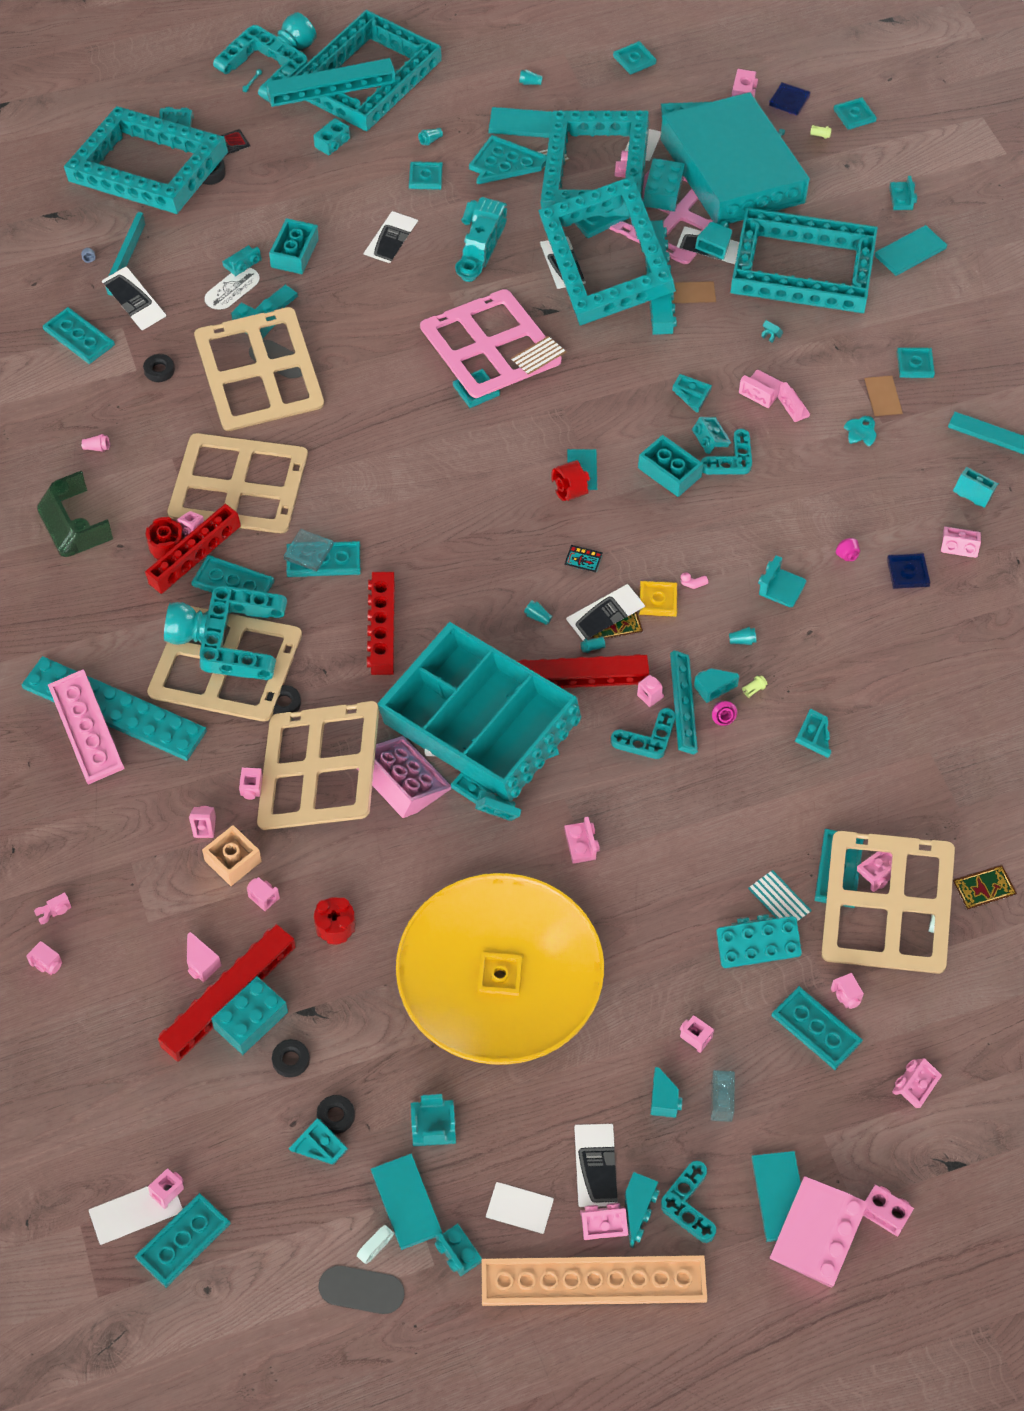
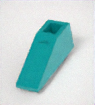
(638, 1198)

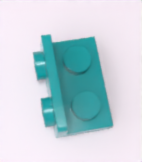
(181, 116)
(903, 194)
(242, 260)
(710, 434)
(497, 806)
(458, 1250)

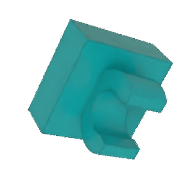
(771, 329)

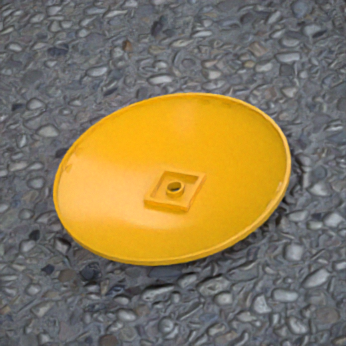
(509, 927)

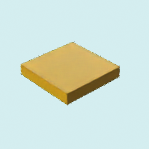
(658, 598)

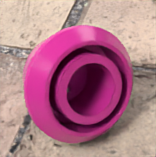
(848, 549)
(724, 713)

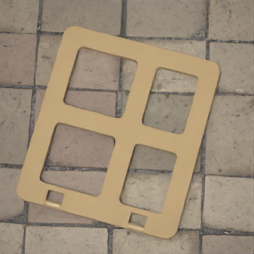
(263, 367)
(236, 485)
(210, 700)
(314, 765)
(894, 902)

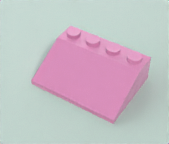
(406, 777)
(818, 1231)

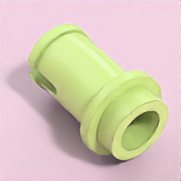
(821, 131)
(758, 683)

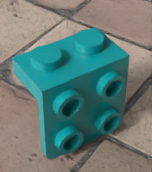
(780, 584)

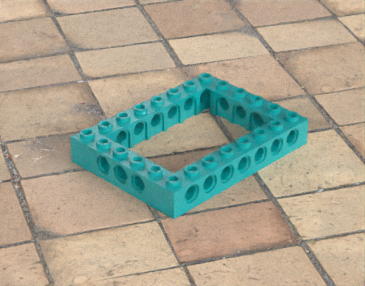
(423, 57)
(594, 123)
(86, 171)
(811, 231)
(626, 294)

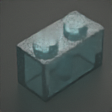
(722, 1095)

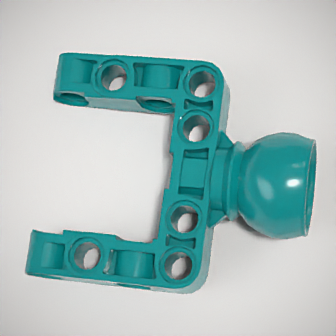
(295, 35)
(208, 628)

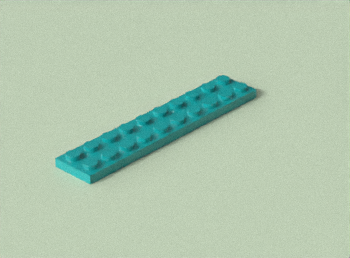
(125, 711)

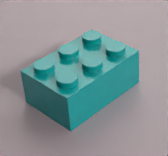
(664, 184)
(294, 246)
(670, 465)
(249, 1015)

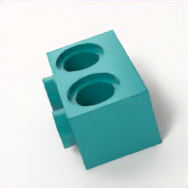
(331, 136)

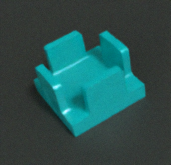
(433, 1121)

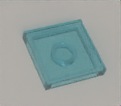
(308, 550)

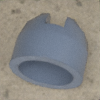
(88, 255)

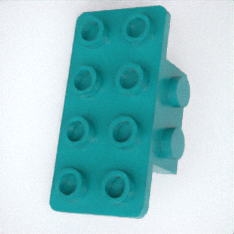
(758, 940)

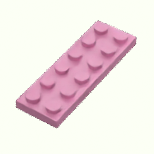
(86, 727)

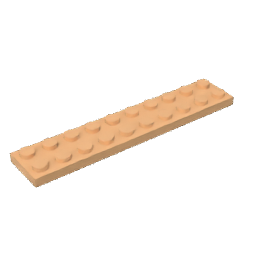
(593, 1280)

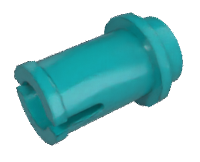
(593, 644)

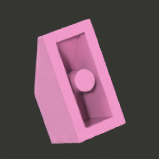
(203, 822)
(201, 959)

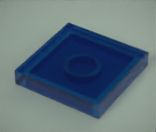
(789, 98)
(908, 571)

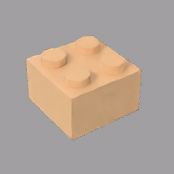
(232, 855)

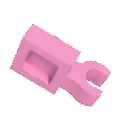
(620, 169)
(54, 907)

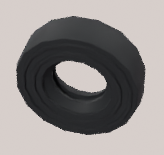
(157, 359)
(290, 692)
(290, 1070)
(341, 1102)

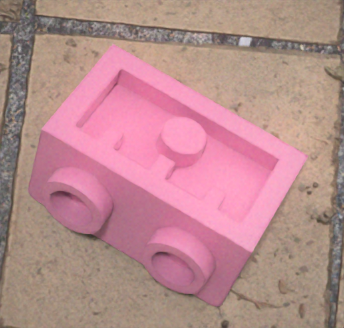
(792, 403)
(961, 542)
(581, 841)
(877, 869)
(917, 1081)
(604, 1221)

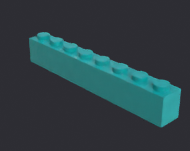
(330, 82)
(662, 307)

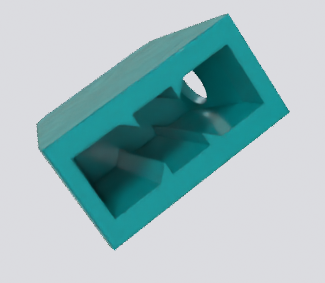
(714, 239)

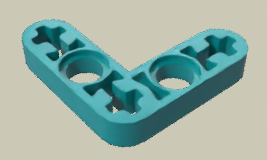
(735, 461)
(653, 741)
(681, 1200)

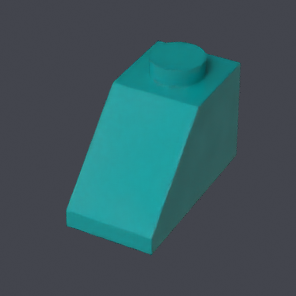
(715, 683)
(664, 1096)

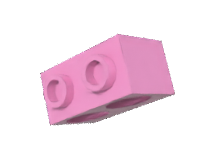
(883, 1214)

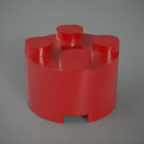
(570, 480)
(163, 536)
(334, 920)

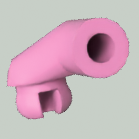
(692, 583)

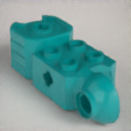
(485, 230)

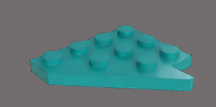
(504, 159)

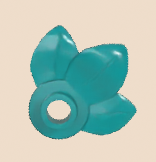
(859, 431)

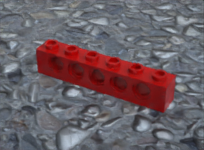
(193, 548)
(381, 623)

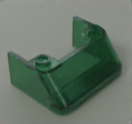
(68, 535)

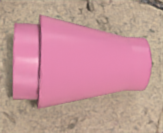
(96, 443)

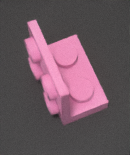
(760, 388)

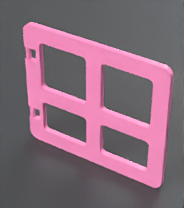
(681, 214)
(484, 344)

